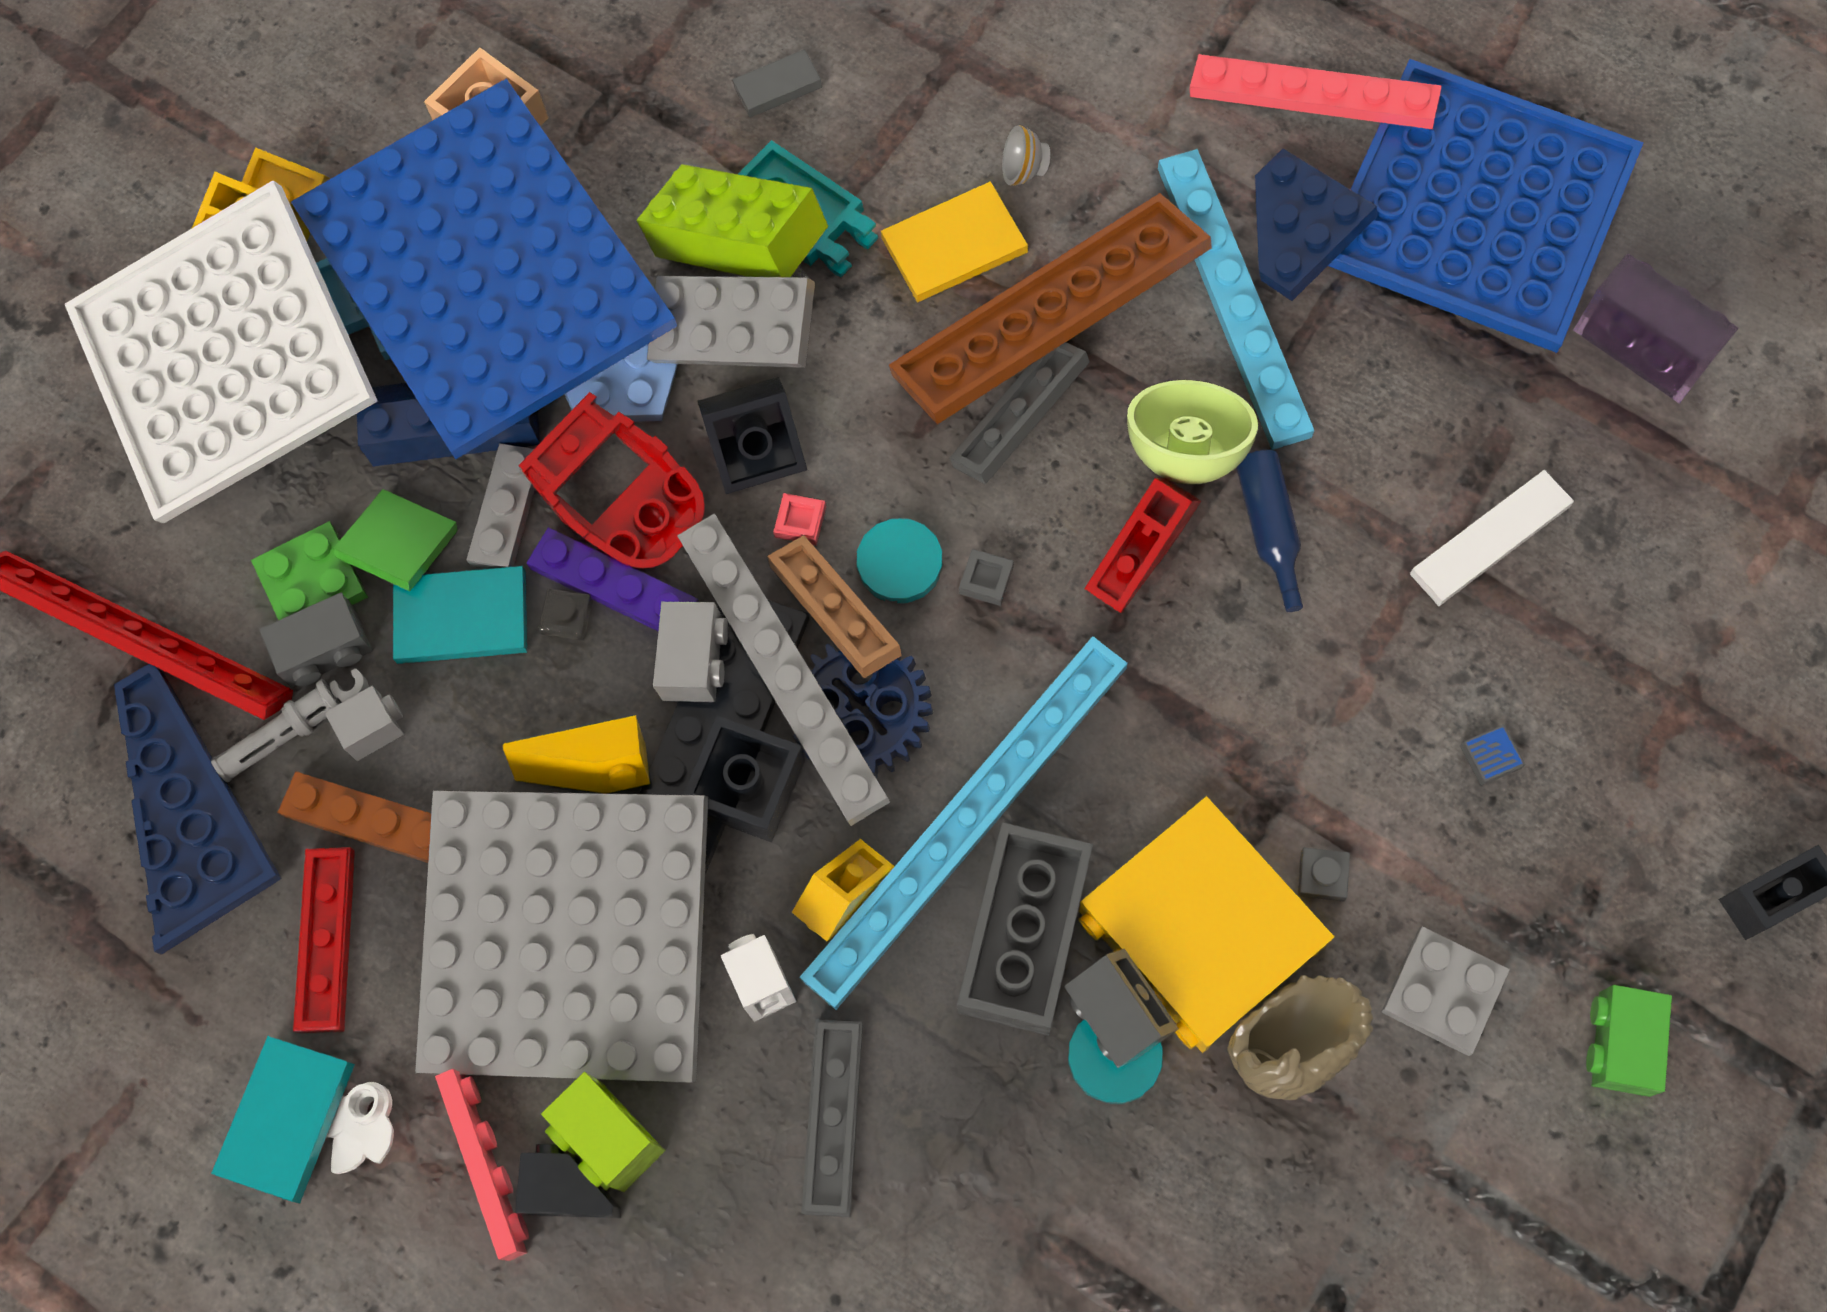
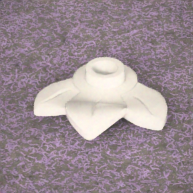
(359, 1132)

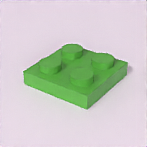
(307, 572)

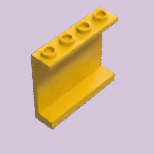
(1204, 923)

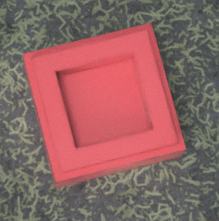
(799, 517)

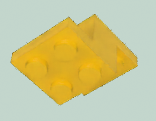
(261, 170)

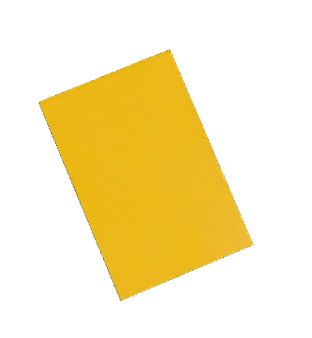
(954, 241)

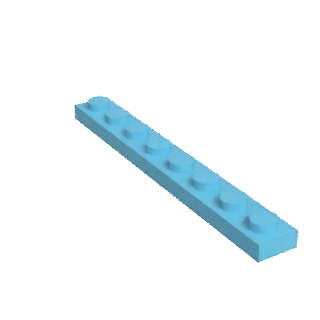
(1238, 304)

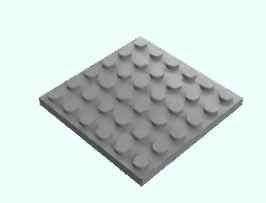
(563, 935)

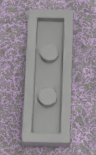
(502, 511)

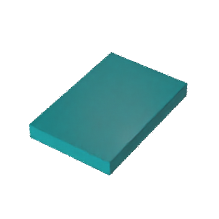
(461, 615)
(283, 1119)

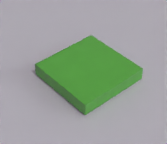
(395, 539)

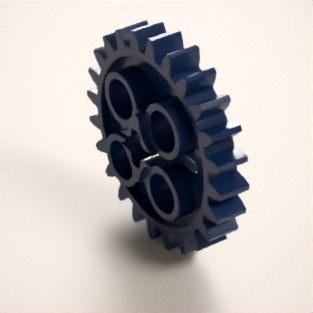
(887, 684)

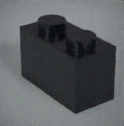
(1778, 893)

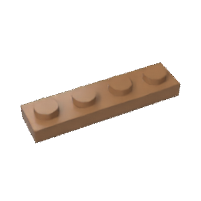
(834, 606)

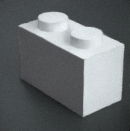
(757, 976)

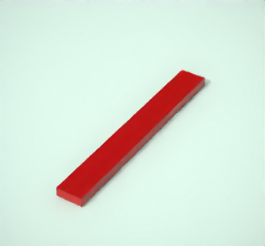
(141, 637)

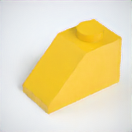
(841, 889)

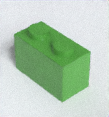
(1630, 1040)

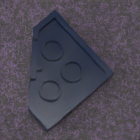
(1303, 222)

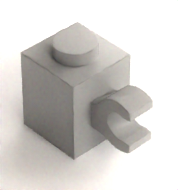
(364, 718)

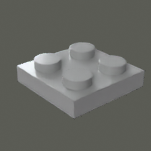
(1445, 991)

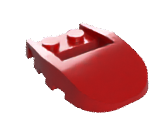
(647, 516)

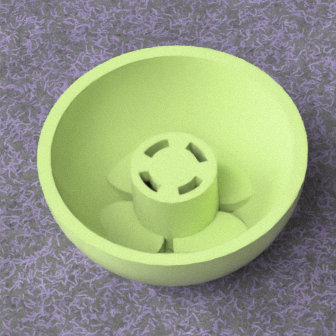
(1191, 430)

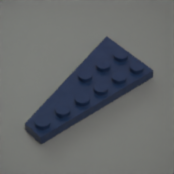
(187, 822)

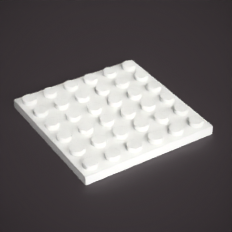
(219, 352)

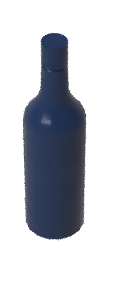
(1272, 520)

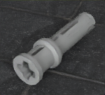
(295, 720)

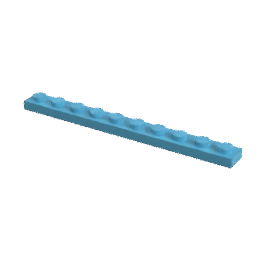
(963, 823)

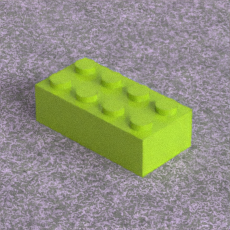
(733, 222)

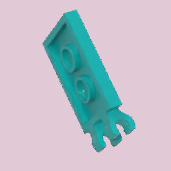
(838, 205)

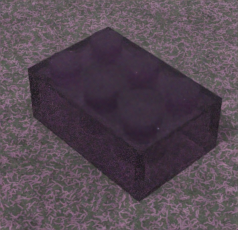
(1654, 328)

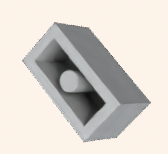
(689, 651)

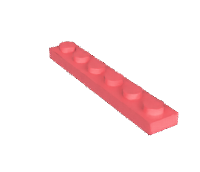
(1315, 91)

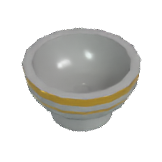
(1024, 156)

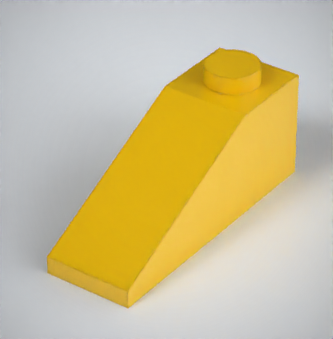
(585, 758)

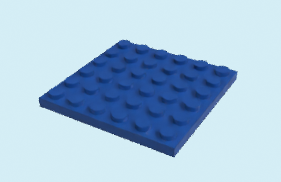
(1489, 208)

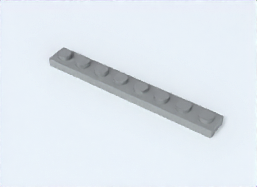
(784, 670)

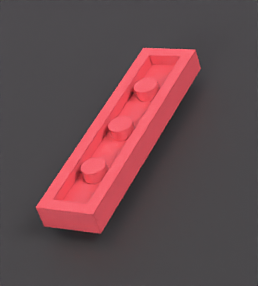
(490, 1182)

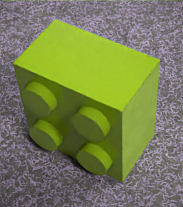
(602, 1132)

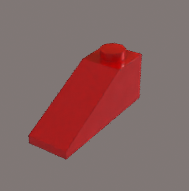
(1142, 543)

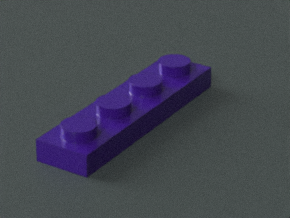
(603, 578)

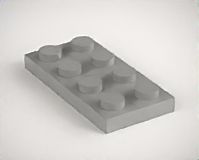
(735, 321)

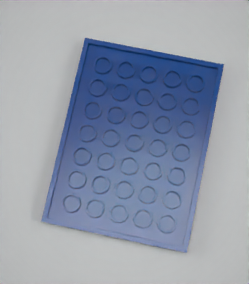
(483, 267)

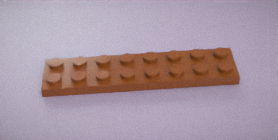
(1049, 307)

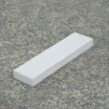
(1491, 537)

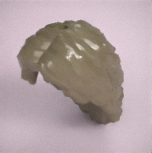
(1301, 1037)

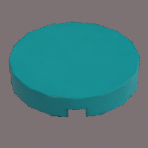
(899, 560)
(1102, 1078)

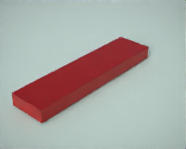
(324, 940)

